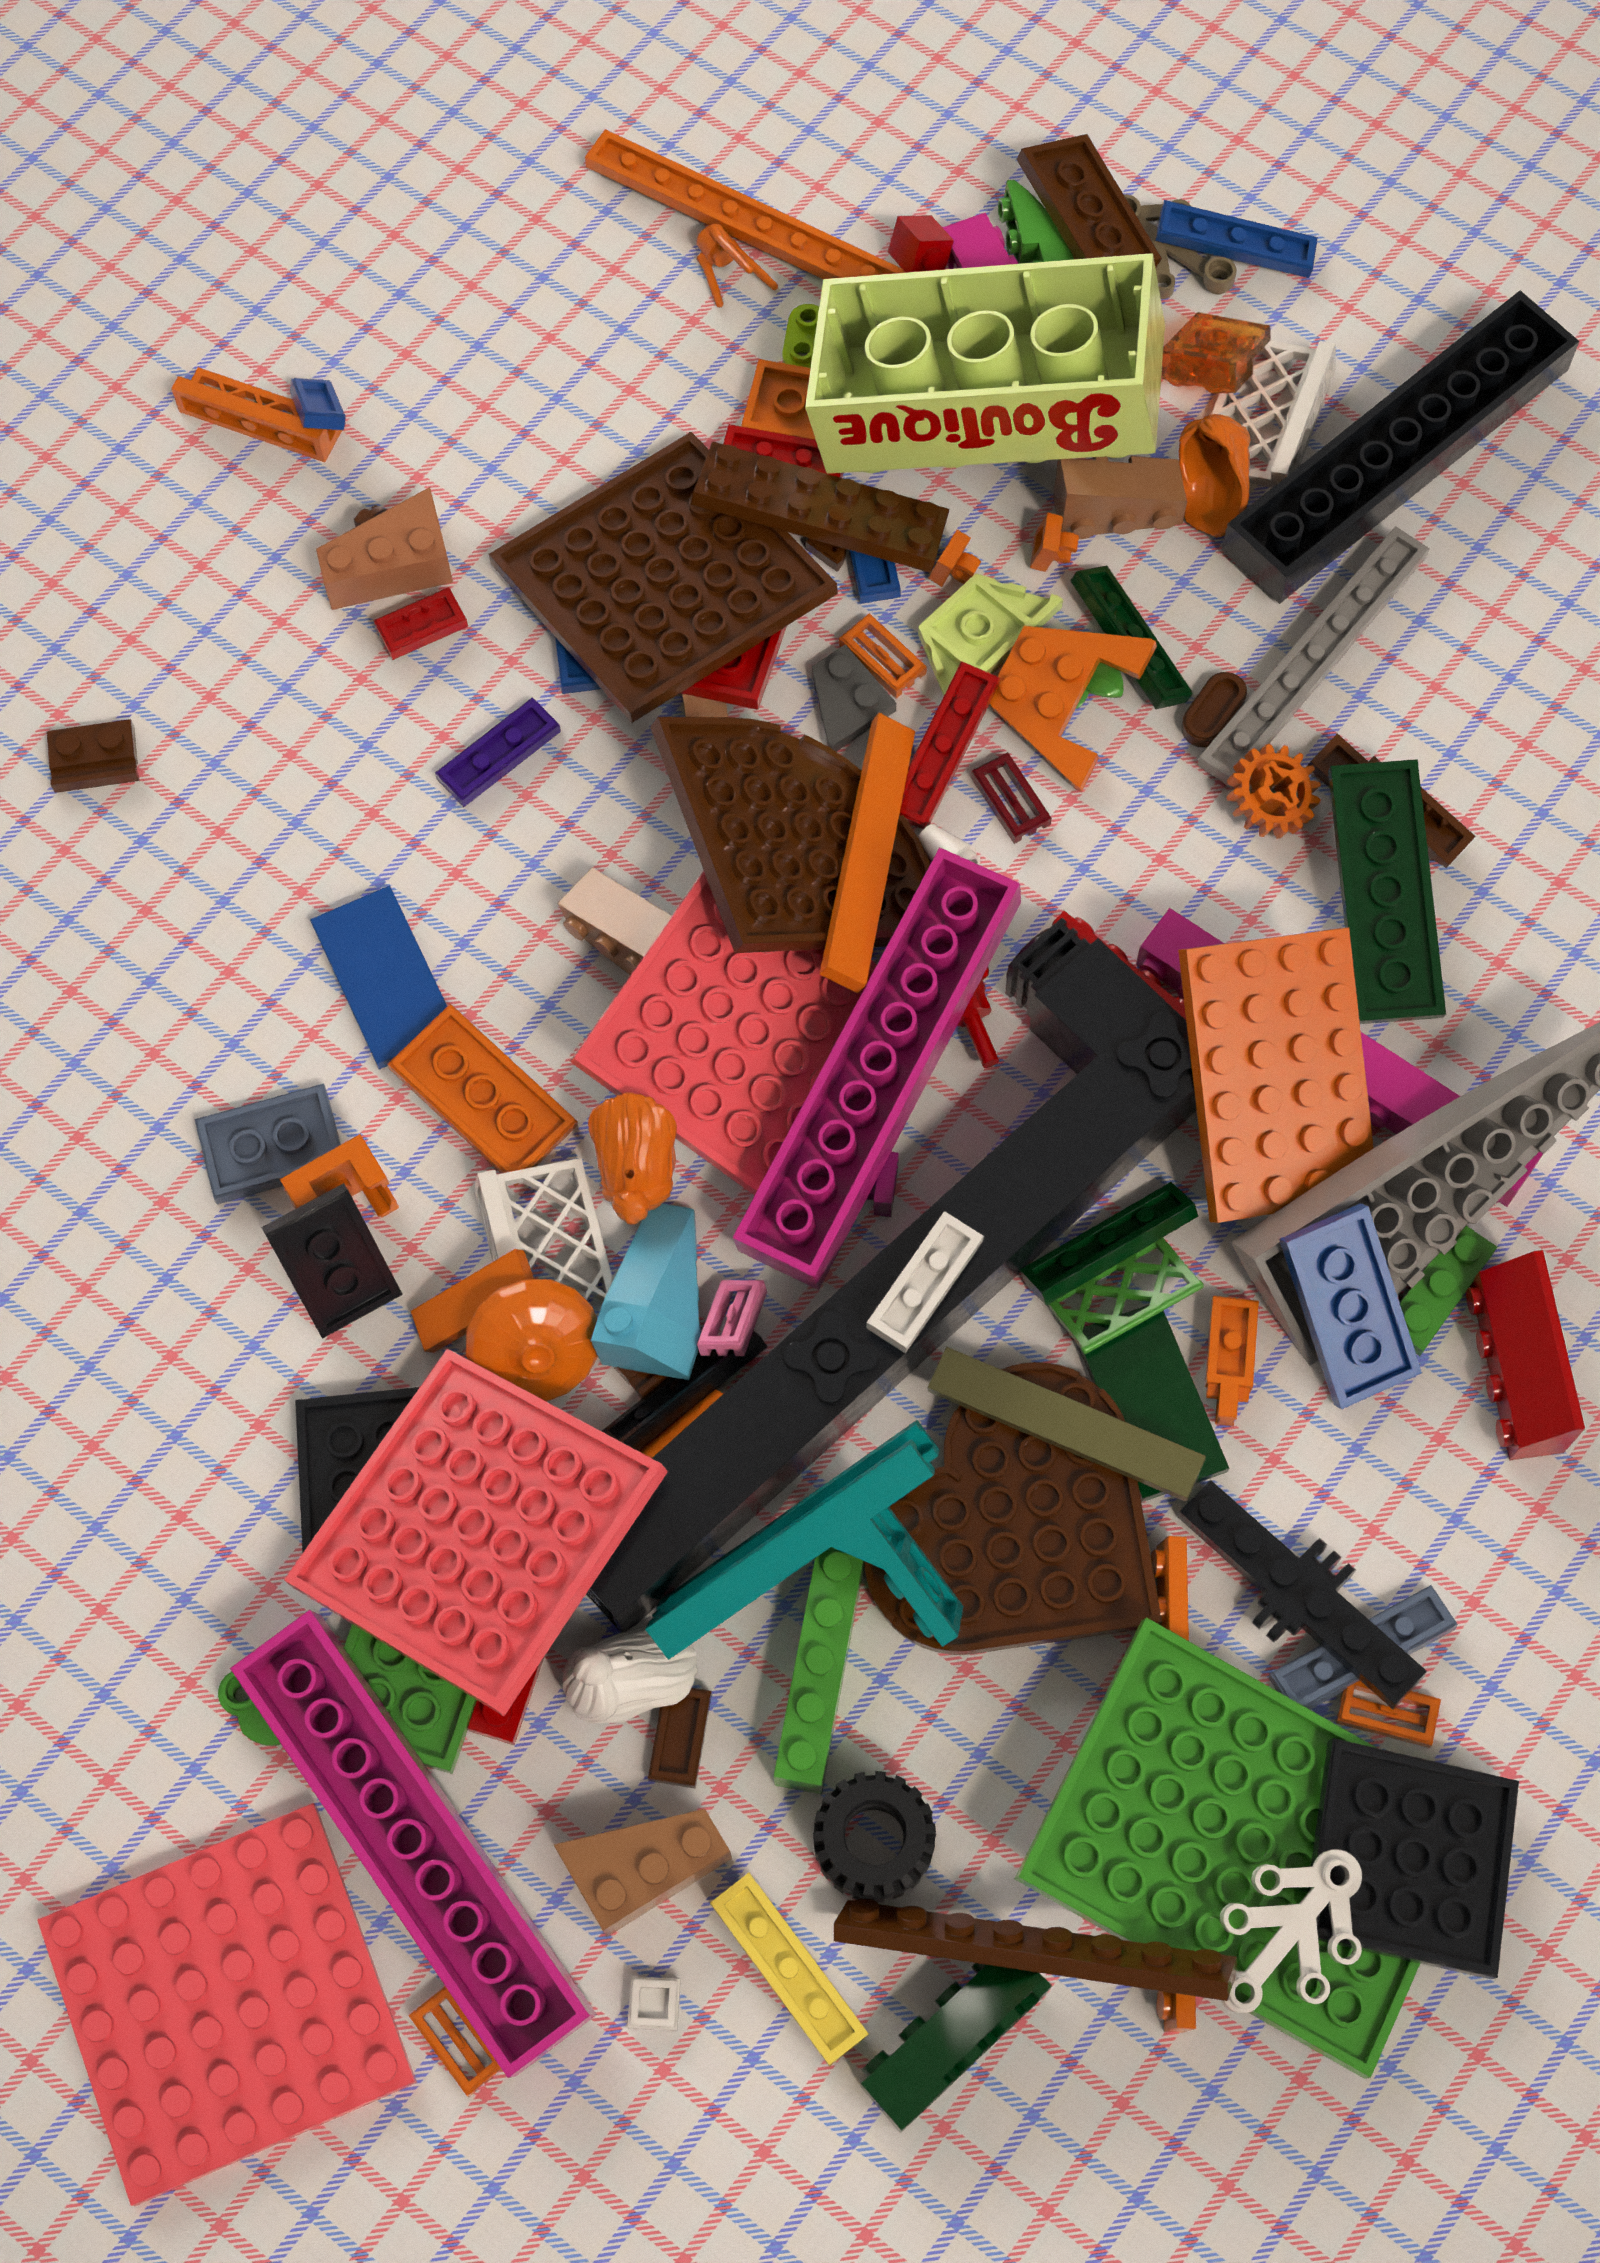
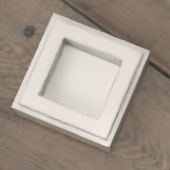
(654, 2003)

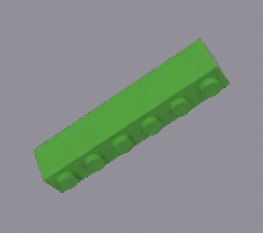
(819, 1672)

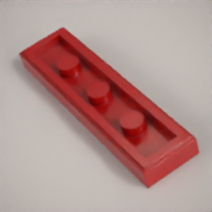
(946, 742)

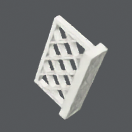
(1300, 412)
(502, 1231)

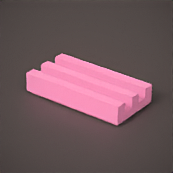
(740, 1317)

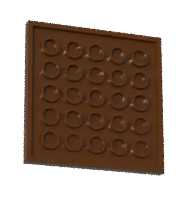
(657, 586)

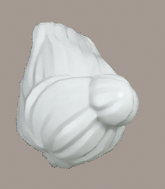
(626, 1677)

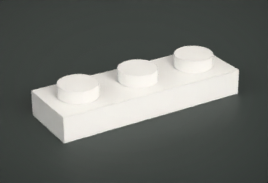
(924, 1282)

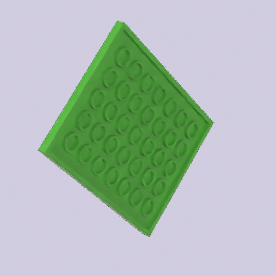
(1173, 1809)

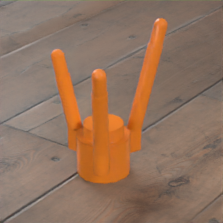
(720, 250)

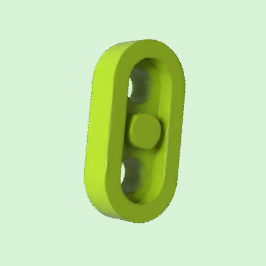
(800, 335)

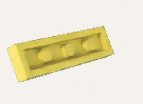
(789, 1969)

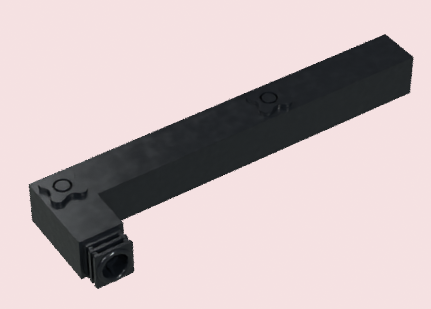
(1021, 1197)

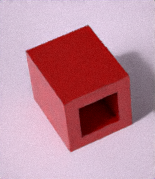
(920, 244)

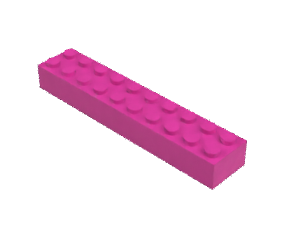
(878, 1068)
(413, 1843)

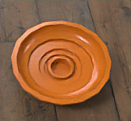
(534, 1336)

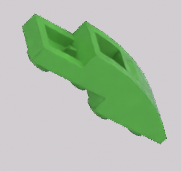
(1030, 228)

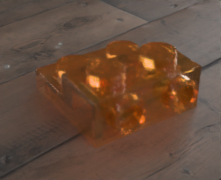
(1213, 353)

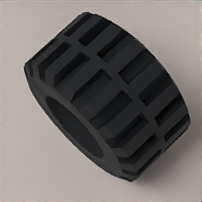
(880, 1794)

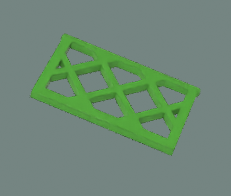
(1117, 1323)

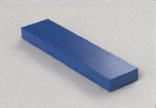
(1236, 239)

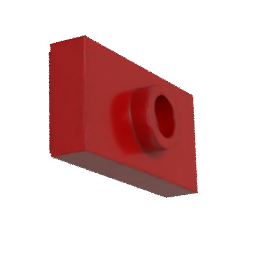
(420, 623)

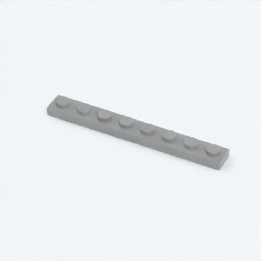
(1315, 653)

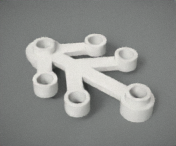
(1297, 1925)

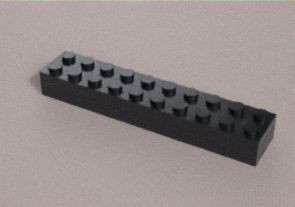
(1399, 446)

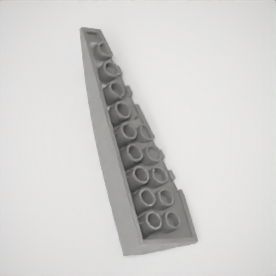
(1433, 1174)

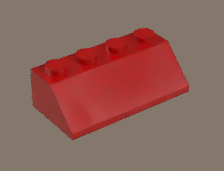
(1525, 1357)

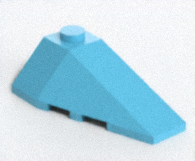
(652, 1304)

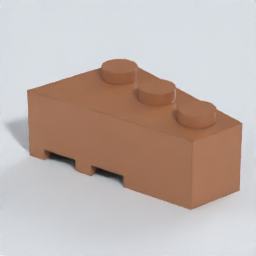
(386, 555)

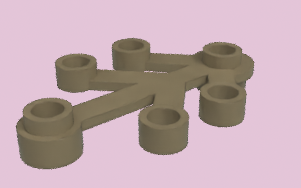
(1214, 268)

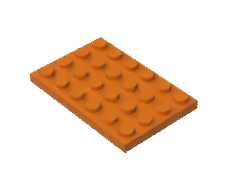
(1275, 1067)

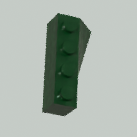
(950, 2041)

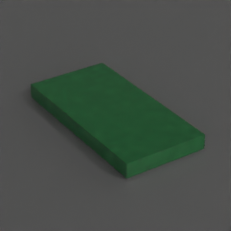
(1155, 1390)

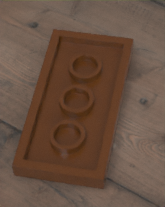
(1084, 199)

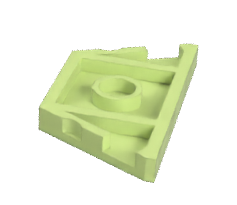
(981, 625)

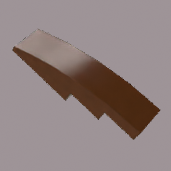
(1444, 832)

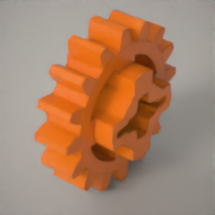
(1270, 809)

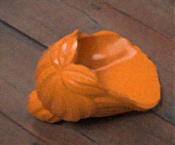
(1214, 472)
(634, 1153)

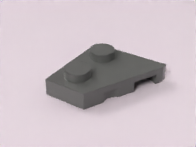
(848, 697)

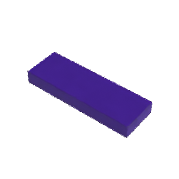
(498, 752)

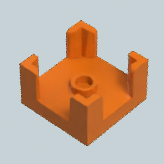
(347, 1164)

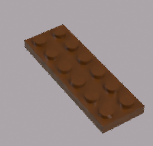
(820, 506)

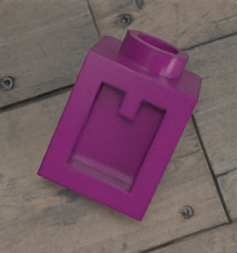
(884, 1187)

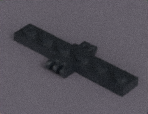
(1302, 1594)

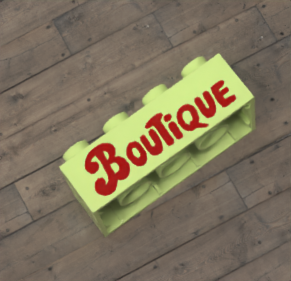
(988, 365)

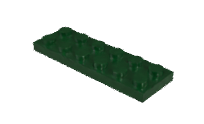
(1387, 890)

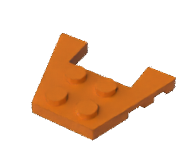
(1048, 678)

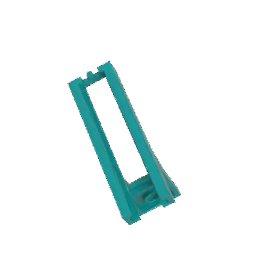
(842, 1514)

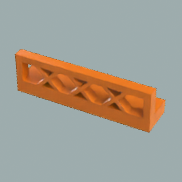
(250, 417)

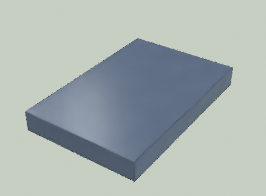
(265, 1141)

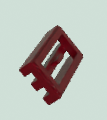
(1028, 825)

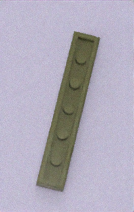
(1066, 1424)

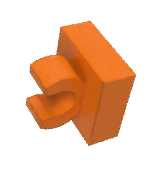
(1052, 543)
(955, 561)

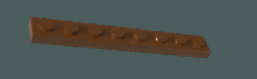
(1037, 1949)

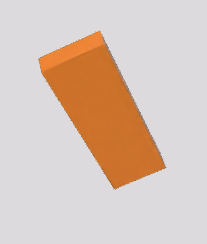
(450, 1312)

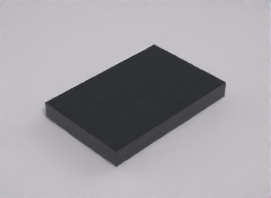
(332, 1260)

